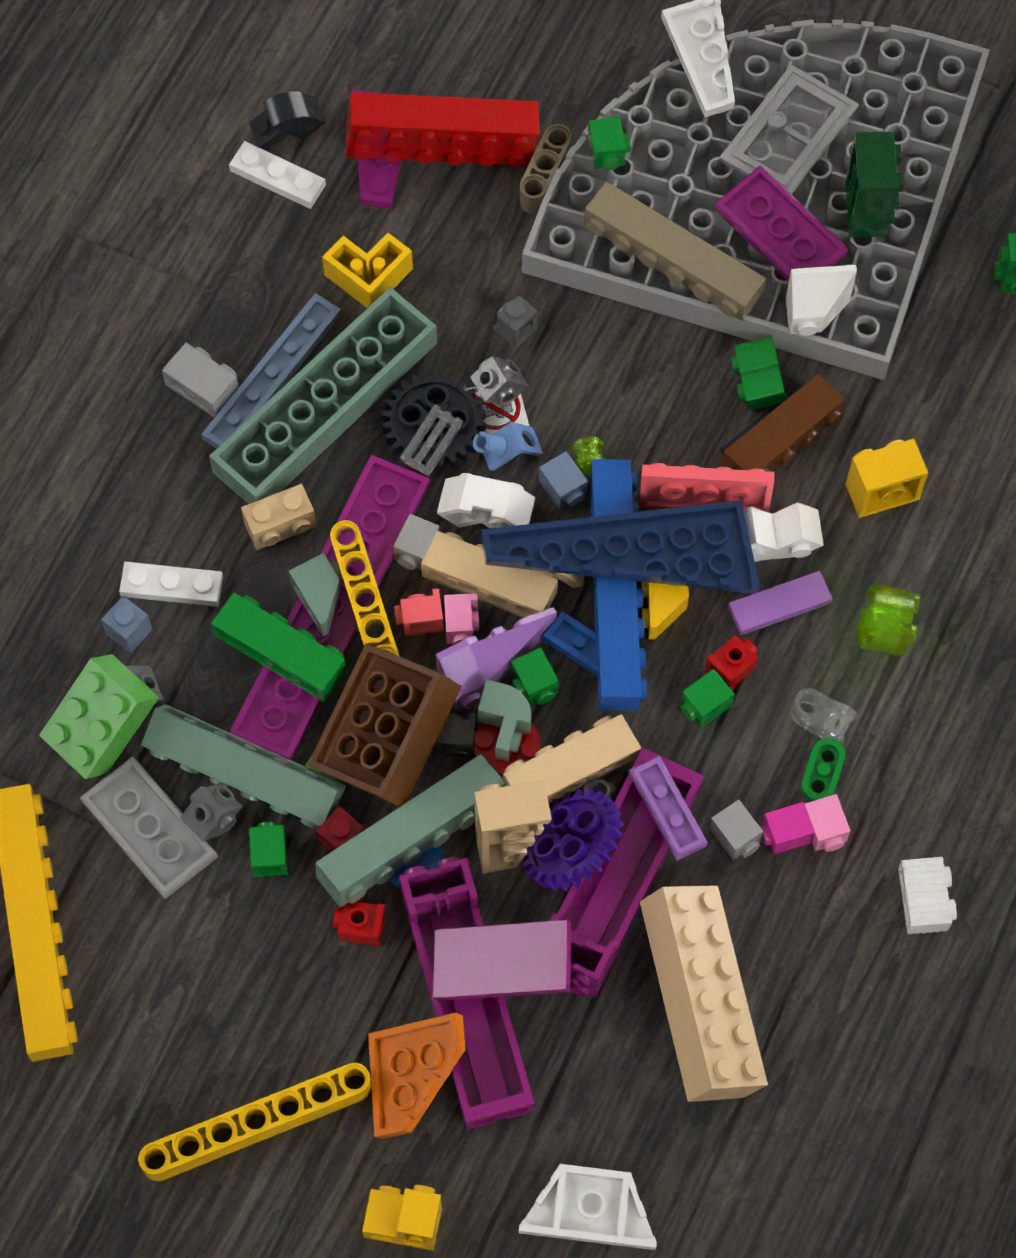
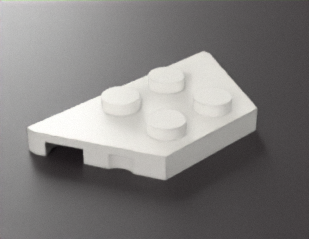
(590, 1208)

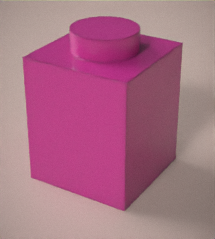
(787, 828)

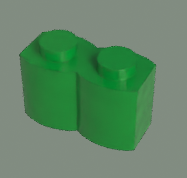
(759, 372)

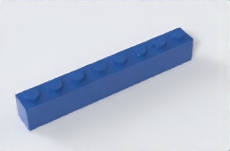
(617, 599)

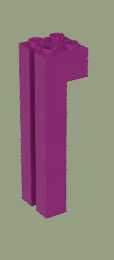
(608, 904)
(491, 1070)

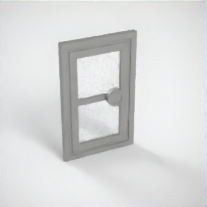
(790, 129)

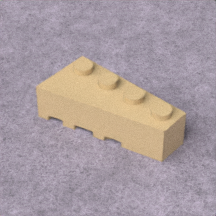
(508, 821)

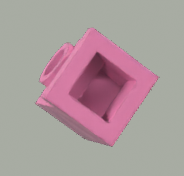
(461, 616)

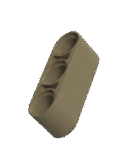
(546, 156)

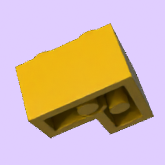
(367, 274)
(404, 1218)

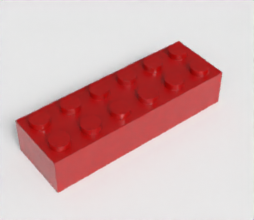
(441, 129)

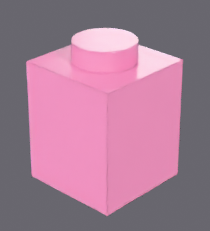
(828, 823)

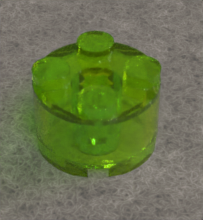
(887, 620)

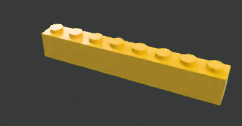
(32, 926)

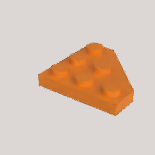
(410, 1068)

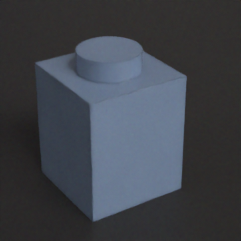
(563, 481)
(126, 624)

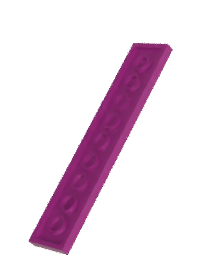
(379, 505)

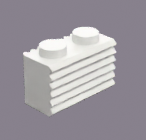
(926, 895)

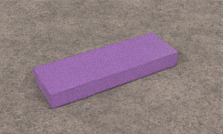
(780, 603)
(668, 808)

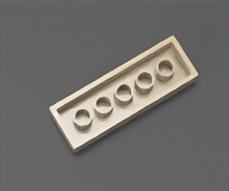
(703, 993)

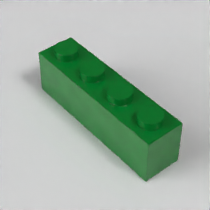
(279, 646)

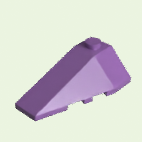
(476, 661)

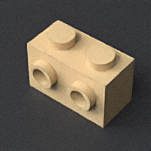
(278, 517)

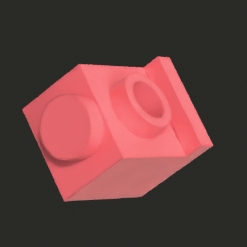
(420, 614)

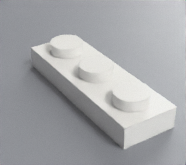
(277, 174)
(171, 584)

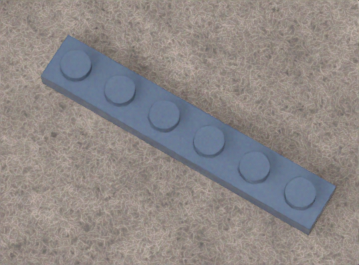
(274, 368)

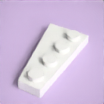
(702, 50)

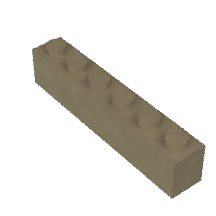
(674, 251)

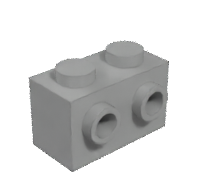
(200, 379)

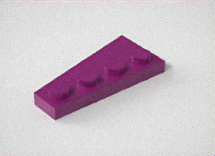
(377, 179)

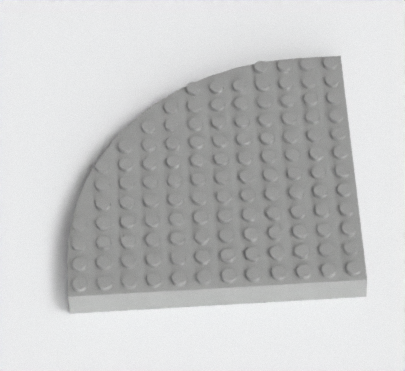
(903, 85)

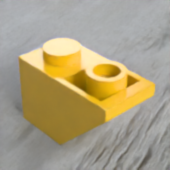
(664, 606)

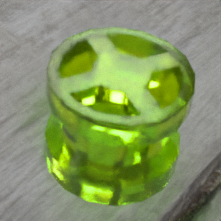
(586, 450)

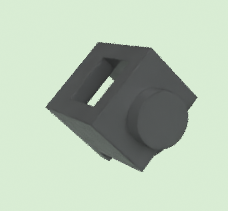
(513, 318)

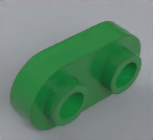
(823, 772)

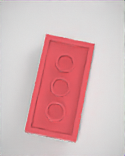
(689, 486)

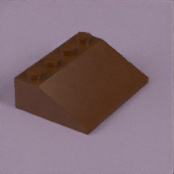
(385, 725)

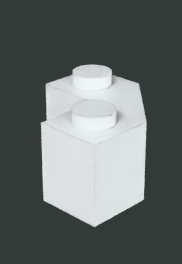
(484, 500)
(784, 534)

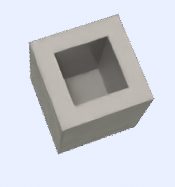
(414, 542)
(736, 830)

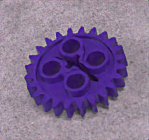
(574, 840)

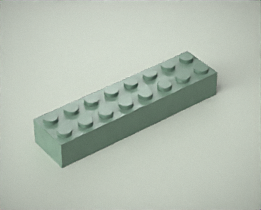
(324, 398)

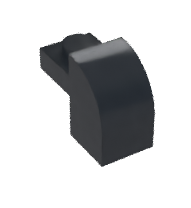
(286, 114)

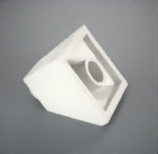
(817, 296)

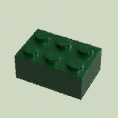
(873, 184)

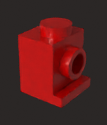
(733, 670)
(366, 932)

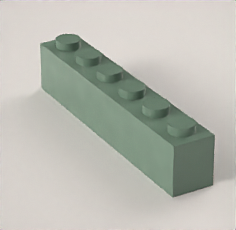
(242, 765)
(405, 833)

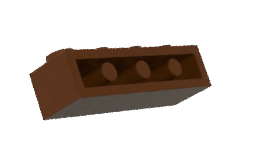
(787, 428)

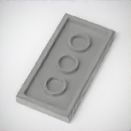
(148, 827)

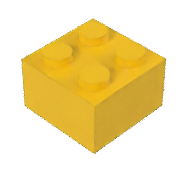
(886, 477)

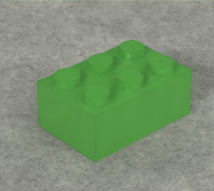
(98, 716)

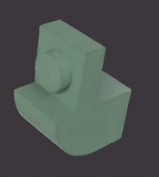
(505, 708)

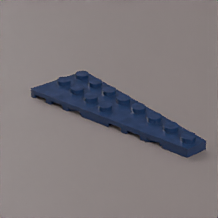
(669, 546)

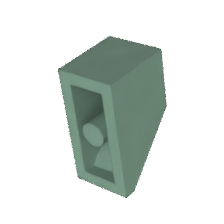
(318, 589)

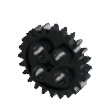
(455, 401)

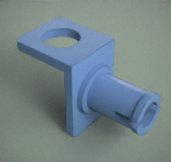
(506, 444)

